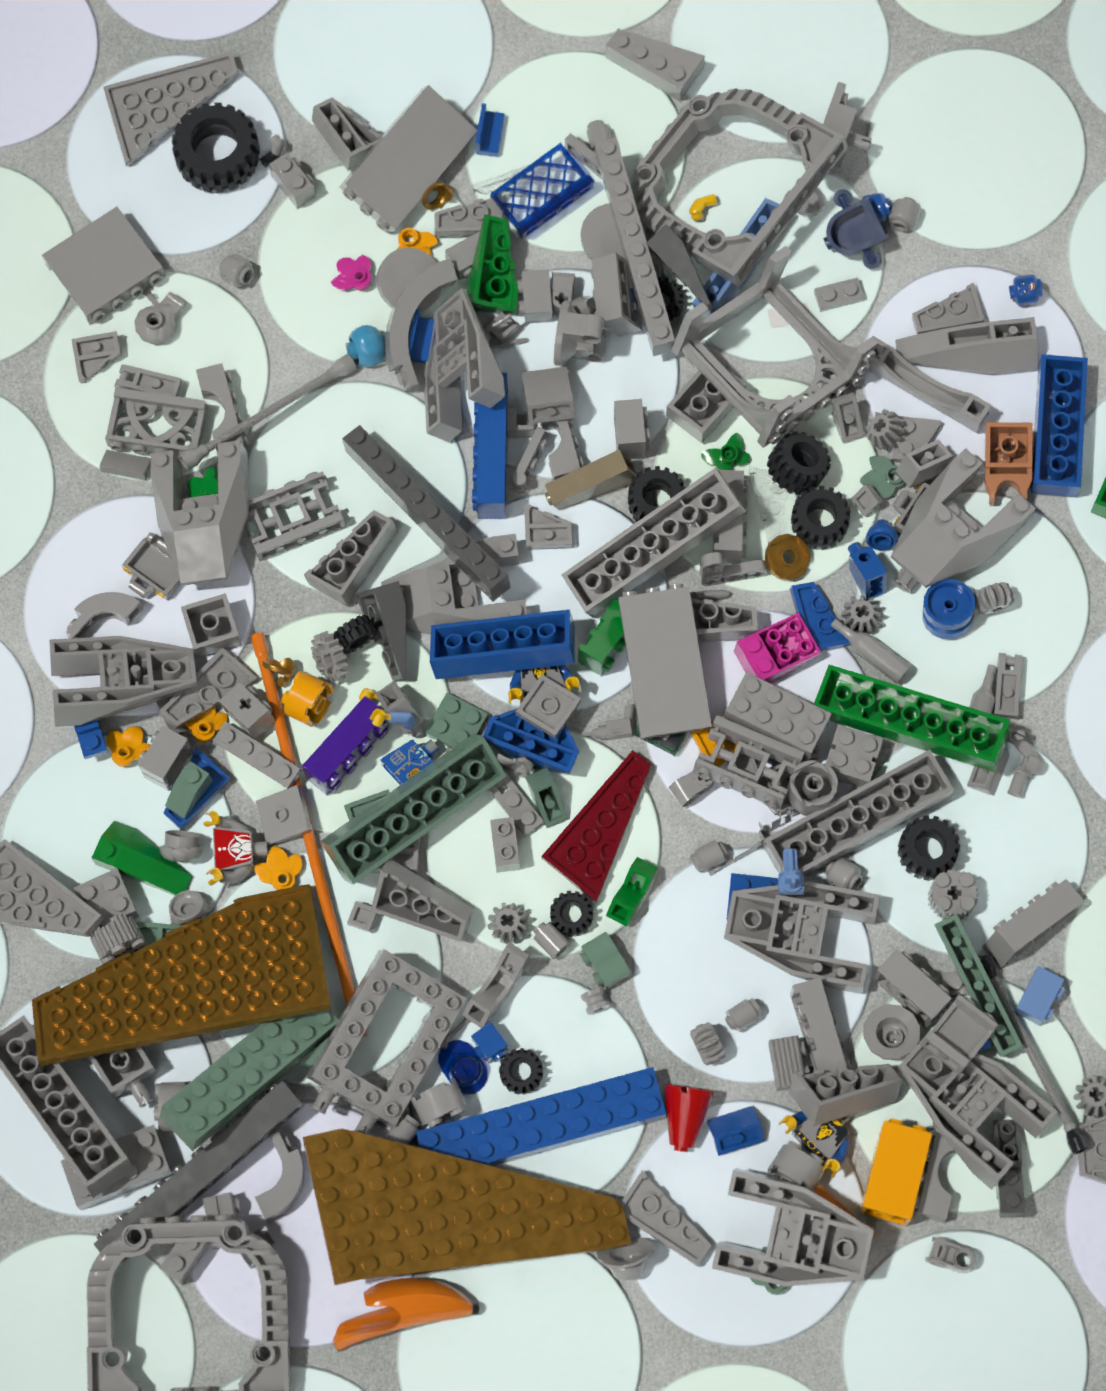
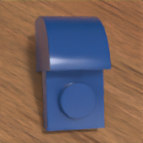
(91, 739)

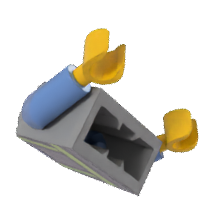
(397, 709)

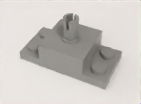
(842, 120)

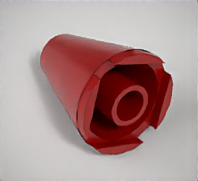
(685, 1114)

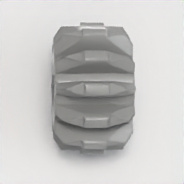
(884, 429)
(993, 598)
(856, 607)
(507, 931)
(707, 1043)
(1087, 1101)

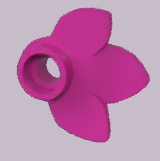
(351, 272)

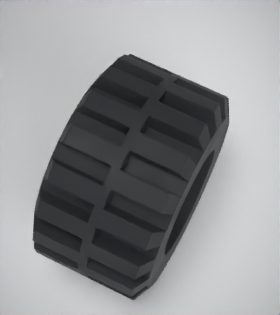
(808, 453)
(648, 481)
(823, 500)
(928, 828)

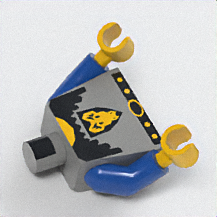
(525, 679)
(824, 1140)

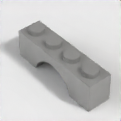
(215, 387)
(564, 458)
(934, 1199)

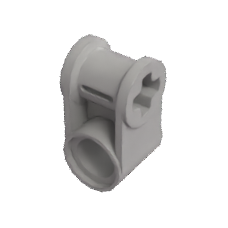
(562, 290)
(689, 788)
(948, 1256)

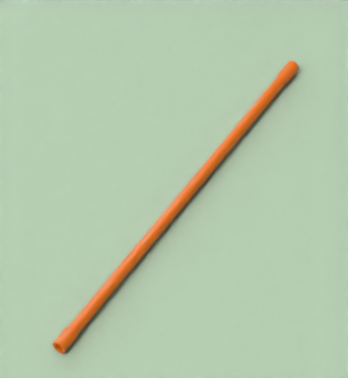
(261, 652)

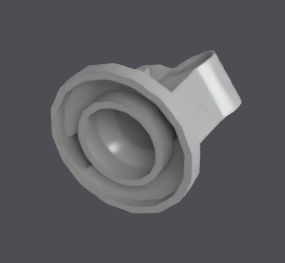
(578, 336)

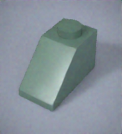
(188, 789)
(546, 797)

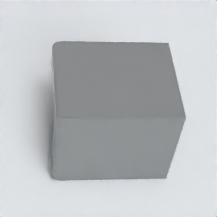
(518, 425)

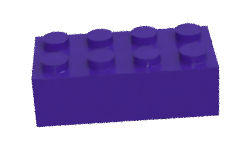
(344, 747)

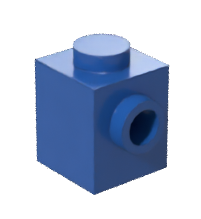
(489, 1044)

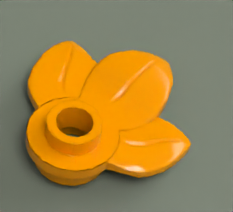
(421, 241)
(209, 720)
(127, 742)
(279, 865)

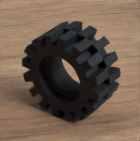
(676, 294)
(355, 633)
(565, 900)
(531, 1060)

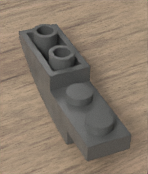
(1010, 1188)

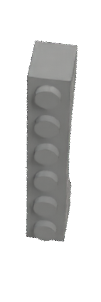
(956, 404)

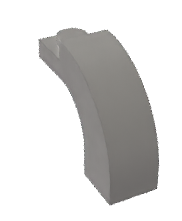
(497, 986)
(287, 1190)

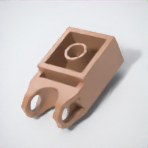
(1006, 467)

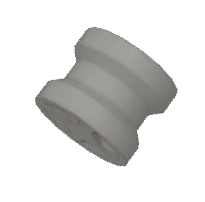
(595, 1000)

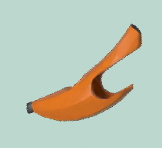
(407, 1304)

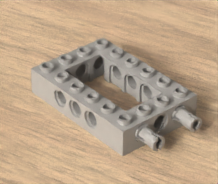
(330, 1065)

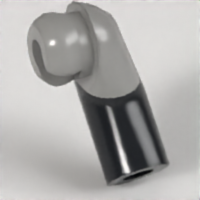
(276, 151)

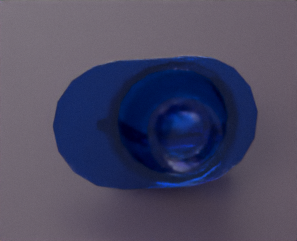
(464, 1065)

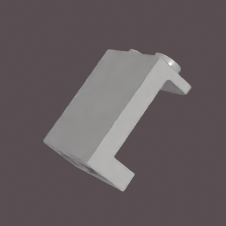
(548, 395)
(959, 1034)

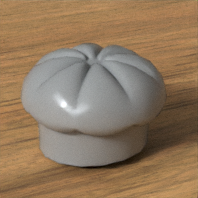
(181, 846)

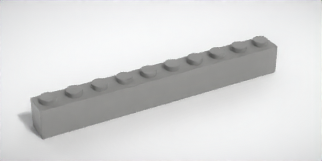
(634, 246)

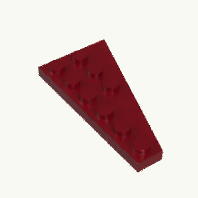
(592, 838)

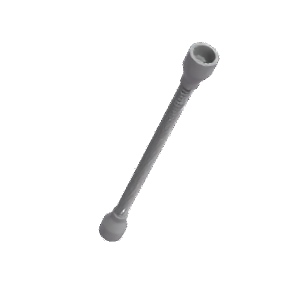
(193, 456)

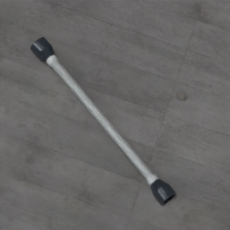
(1075, 1138)

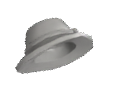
(891, 1024)
(628, 1260)

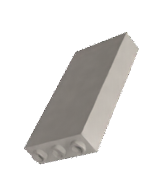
(408, 159)
(664, 661)

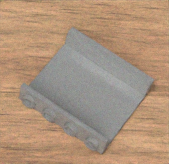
(104, 265)

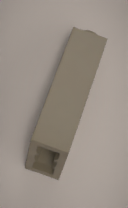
(591, 480)

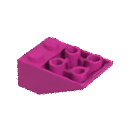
(777, 649)

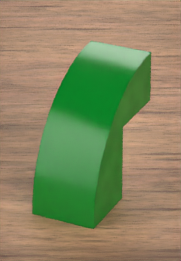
(632, 891)

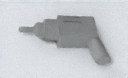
(615, 728)

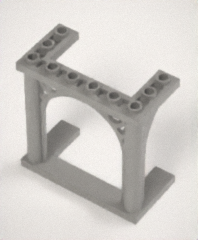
(843, 360)

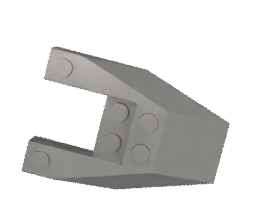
(458, 347)
(205, 529)
(943, 538)
(444, 594)
(130, 675)
(791, 929)
(965, 1100)
(807, 1240)

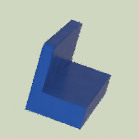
(489, 132)
(420, 338)
(735, 1130)

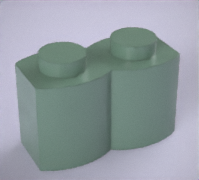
(605, 960)

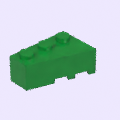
(603, 642)

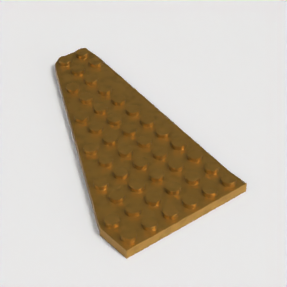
(423, 1211)

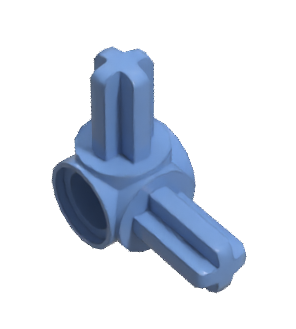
(790, 879)

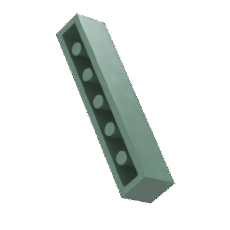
(977, 982)

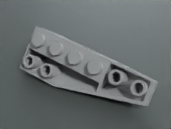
(976, 348)

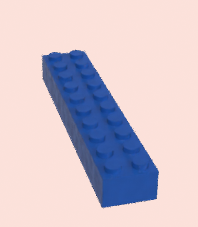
(550, 1121)

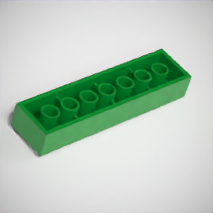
(913, 718)

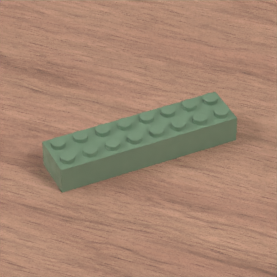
(413, 808)
(243, 1075)

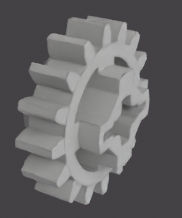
(329, 656)

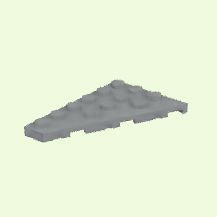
(153, 104)
(38, 900)

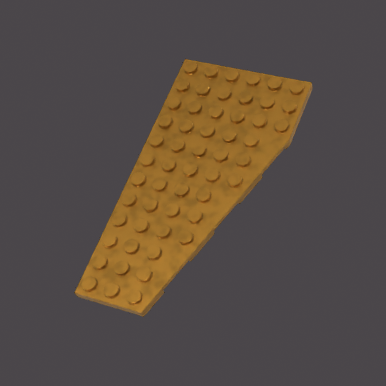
(205, 977)

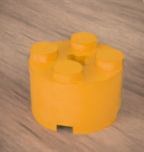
(307, 699)

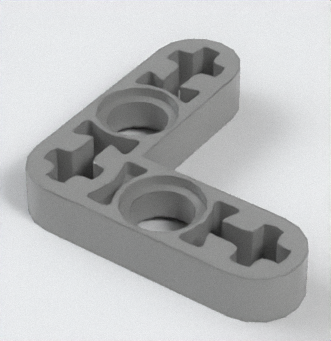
(714, 572)

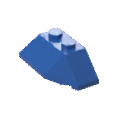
(521, 739)

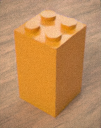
(895, 1172)

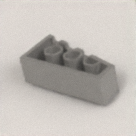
(656, 62)
(353, 558)
(723, 621)
(419, 903)
(818, 1026)
(844, 1092)

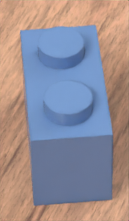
(1039, 996)

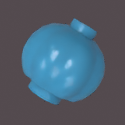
(366, 345)

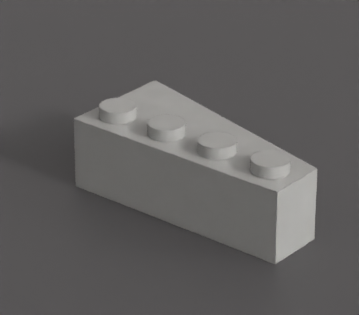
(730, 538)
(1032, 922)

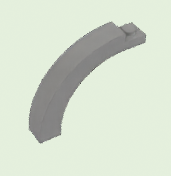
(396, 337)

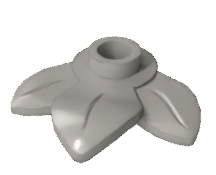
(521, 765)

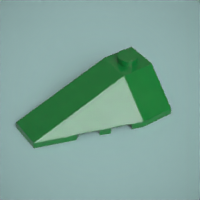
(492, 272)
(139, 859)

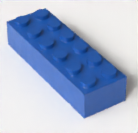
(1059, 425)
(490, 458)
(502, 644)

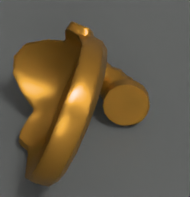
(445, 194)
(285, 667)

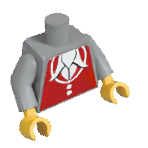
(233, 849)

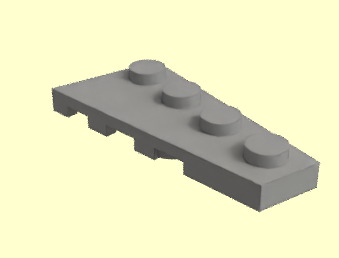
(213, 683)
(658, 1217)

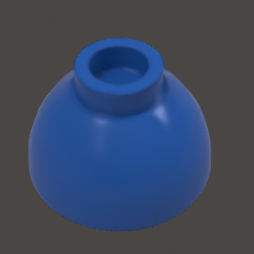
(881, 536)

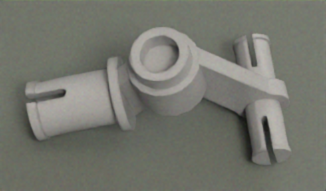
(1029, 765)

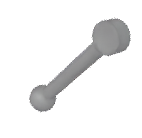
(445, 1042)

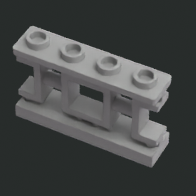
(298, 531)
(755, 746)

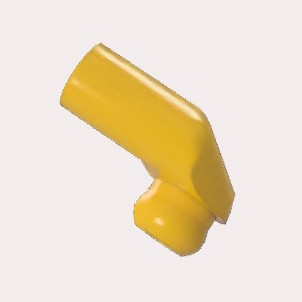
(699, 205)

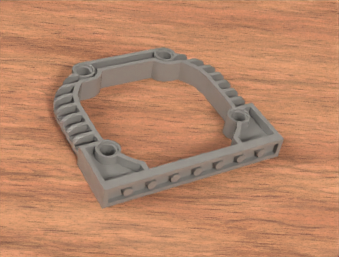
(736, 254)
(265, 1375)

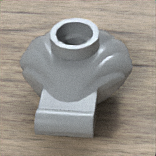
(157, 322)

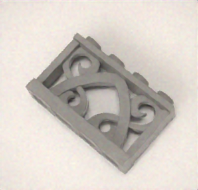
(134, 401)

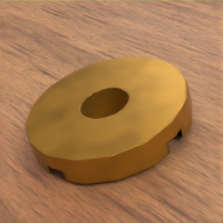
(775, 560)

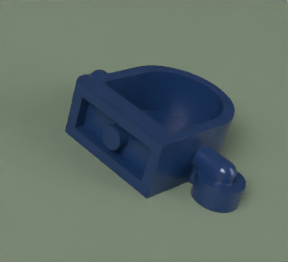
(856, 229)

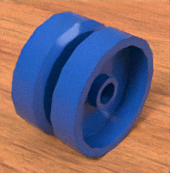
(948, 609)

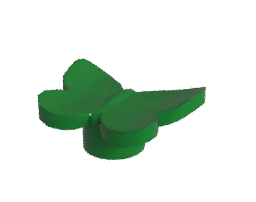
(728, 455)
(204, 486)

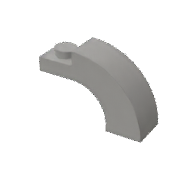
(100, 607)

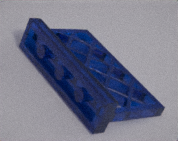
(557, 202)

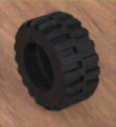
(206, 123)

